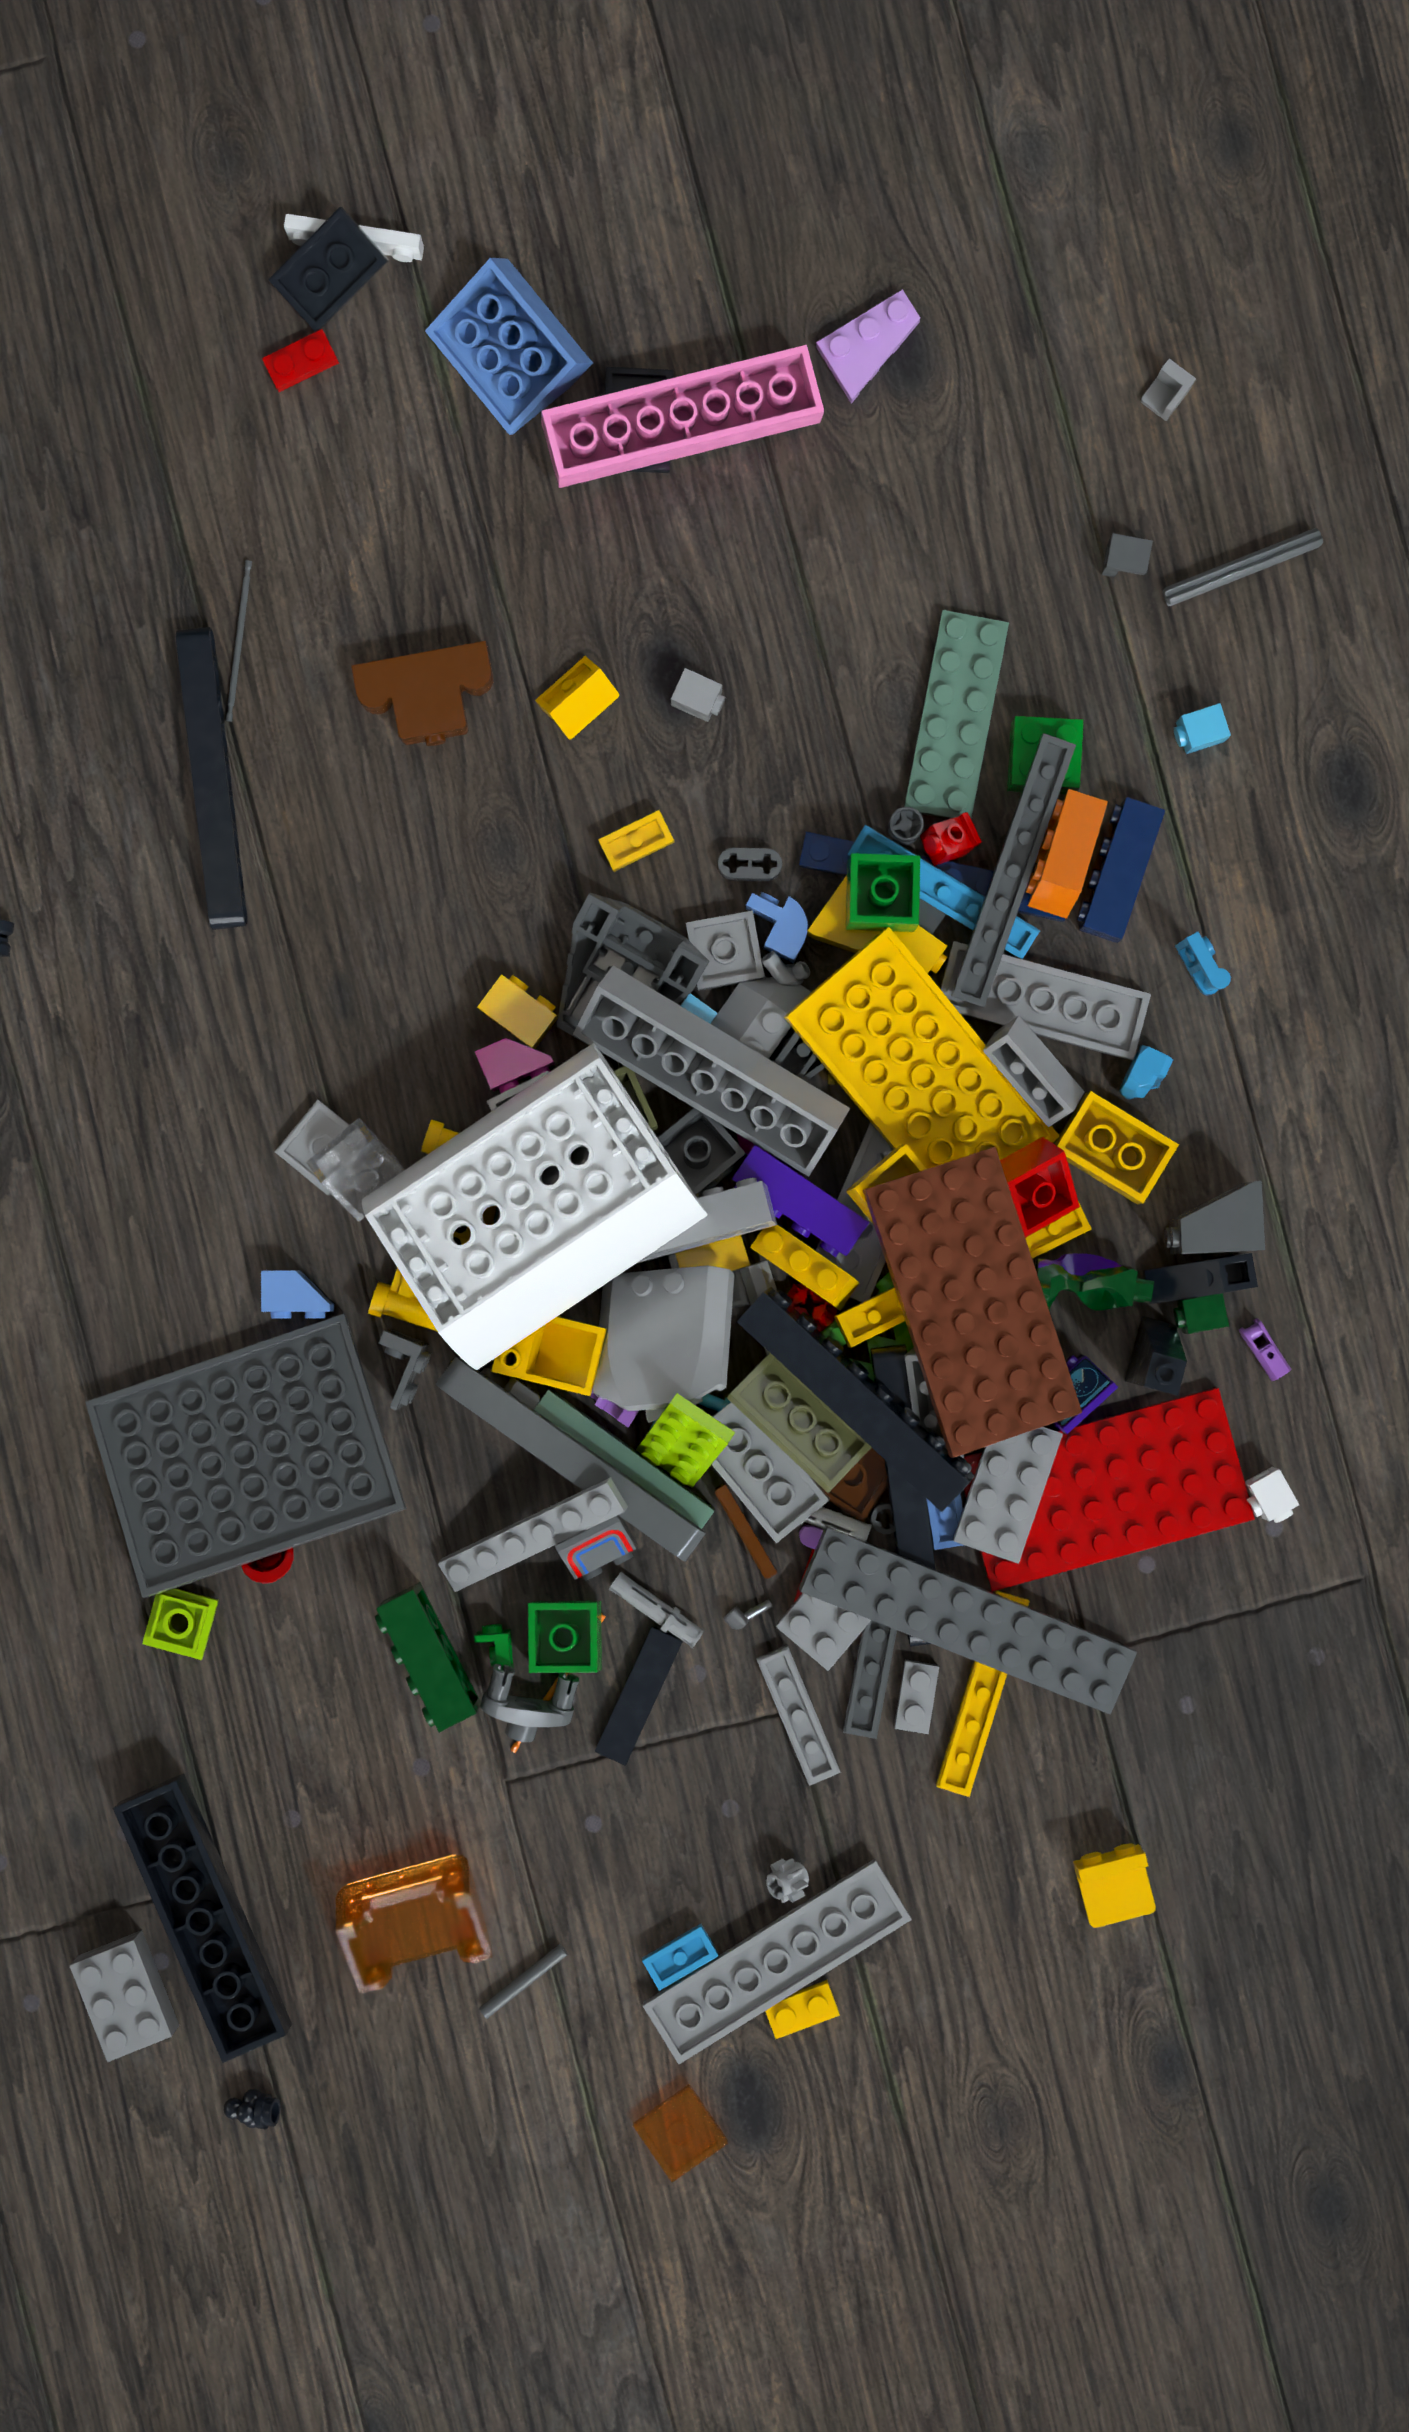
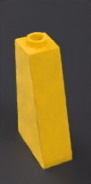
(831, 929)

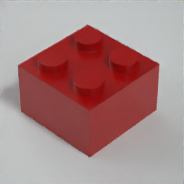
(1040, 1184)

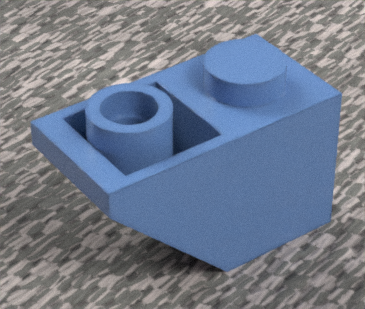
(292, 1292)

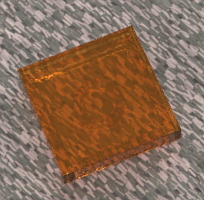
(680, 2133)

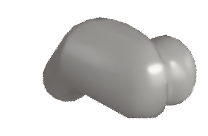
(785, 973)

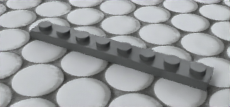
(1013, 869)

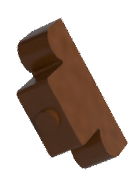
(426, 690)

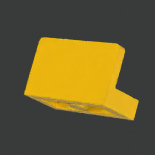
(578, 697)

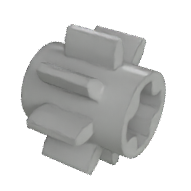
(787, 1880)

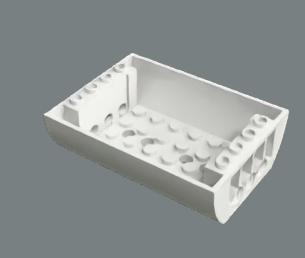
(549, 1239)

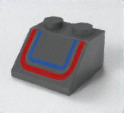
(596, 1547)

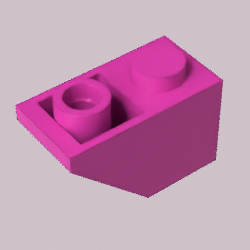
(509, 1062)

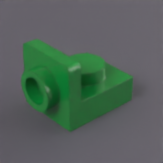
(502, 1651)

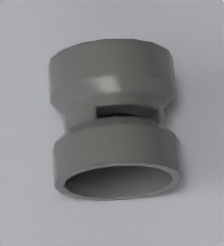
(905, 820)

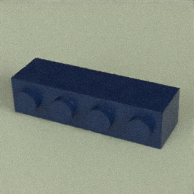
(1121, 869)

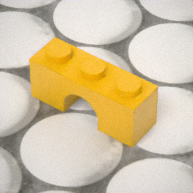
(805, 1265)

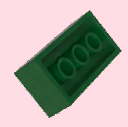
(428, 1657)

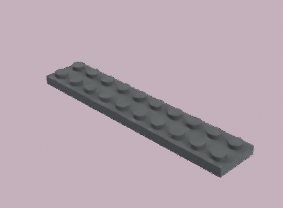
(967, 1620)

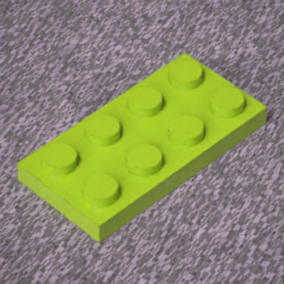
(684, 1441)

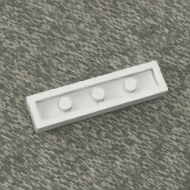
(398, 244)

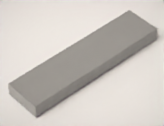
(798, 1715)

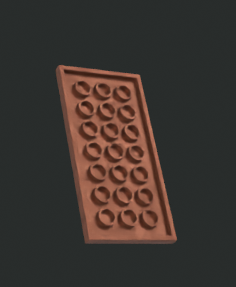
(972, 1302)

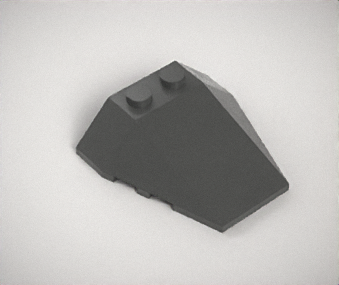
(623, 937)

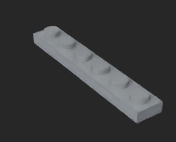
(533, 1534)

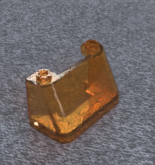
(410, 1918)

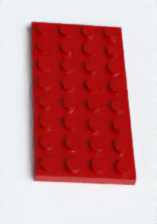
(1131, 1488)

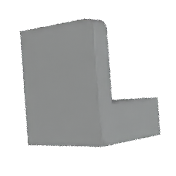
(1168, 390)

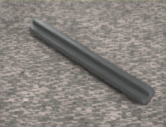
(1242, 567)

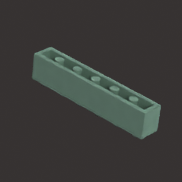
(623, 1457)

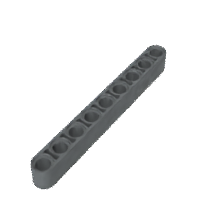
(568, 1456)

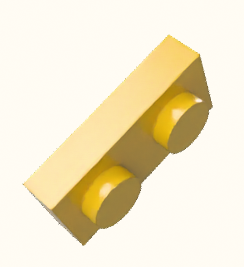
(636, 840)
(802, 2010)

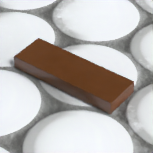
(745, 1531)

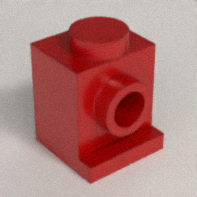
(950, 839)

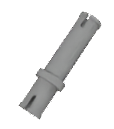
(657, 1610)

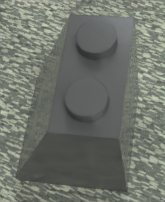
(1221, 1224)

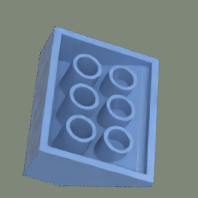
(508, 345)

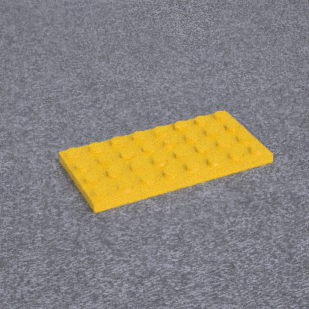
(912, 1059)

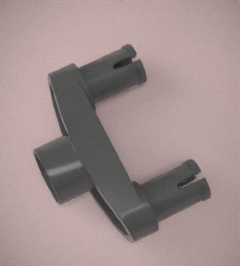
(527, 1714)

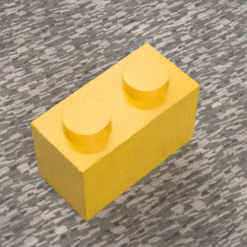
(517, 1011)

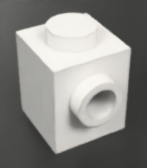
(1271, 1495)

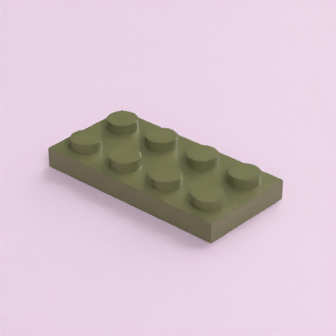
(799, 1422)

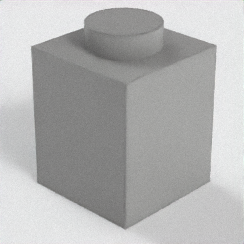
(698, 695)

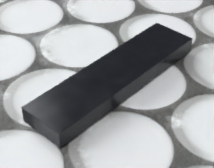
(638, 1695)

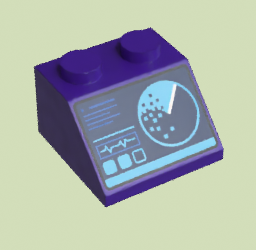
(1091, 1389)

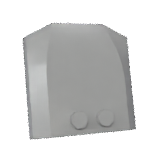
(664, 1336)

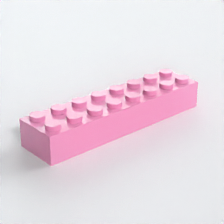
(682, 416)

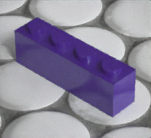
(804, 1203)

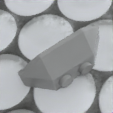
(757, 1013)

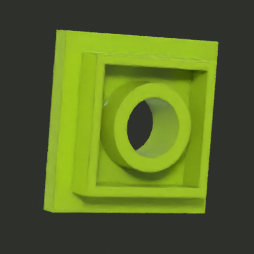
(200, 1616)

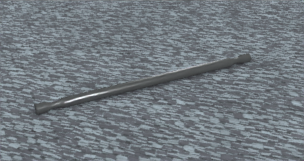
(238, 642)

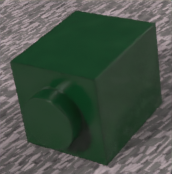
(1201, 1313)

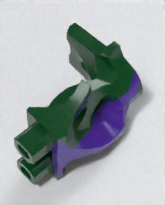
(1094, 1280)

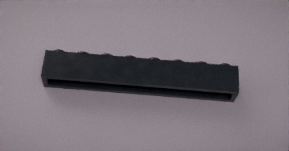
(856, 1398)

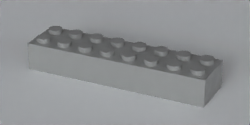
(710, 1070)

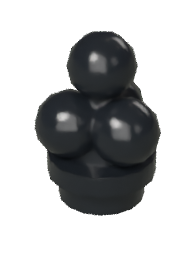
(256, 2110)

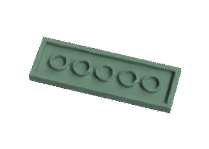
(956, 715)

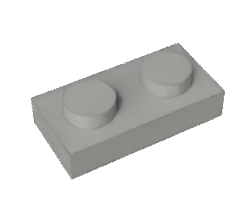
(916, 1696)

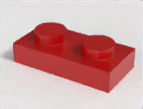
(300, 360)

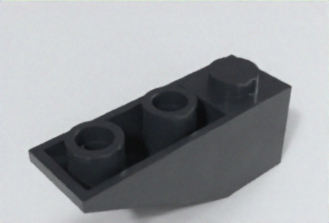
(1202, 1278)

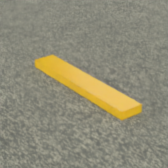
(973, 1724)

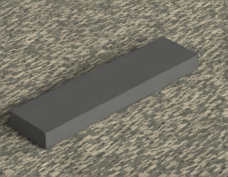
(869, 1680)

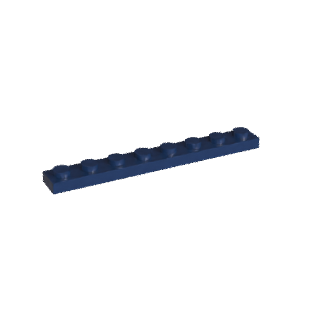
(830, 856)

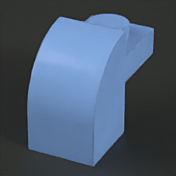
(789, 924)

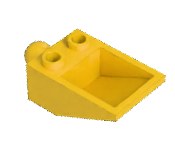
(556, 1355)

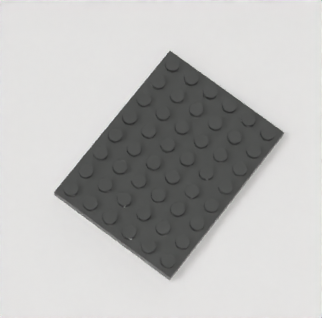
(245, 1455)

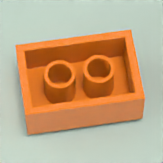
(1065, 853)

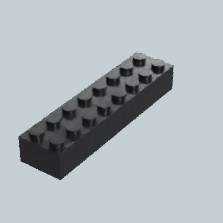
(203, 1918)

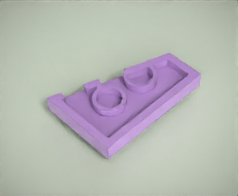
(865, 343)

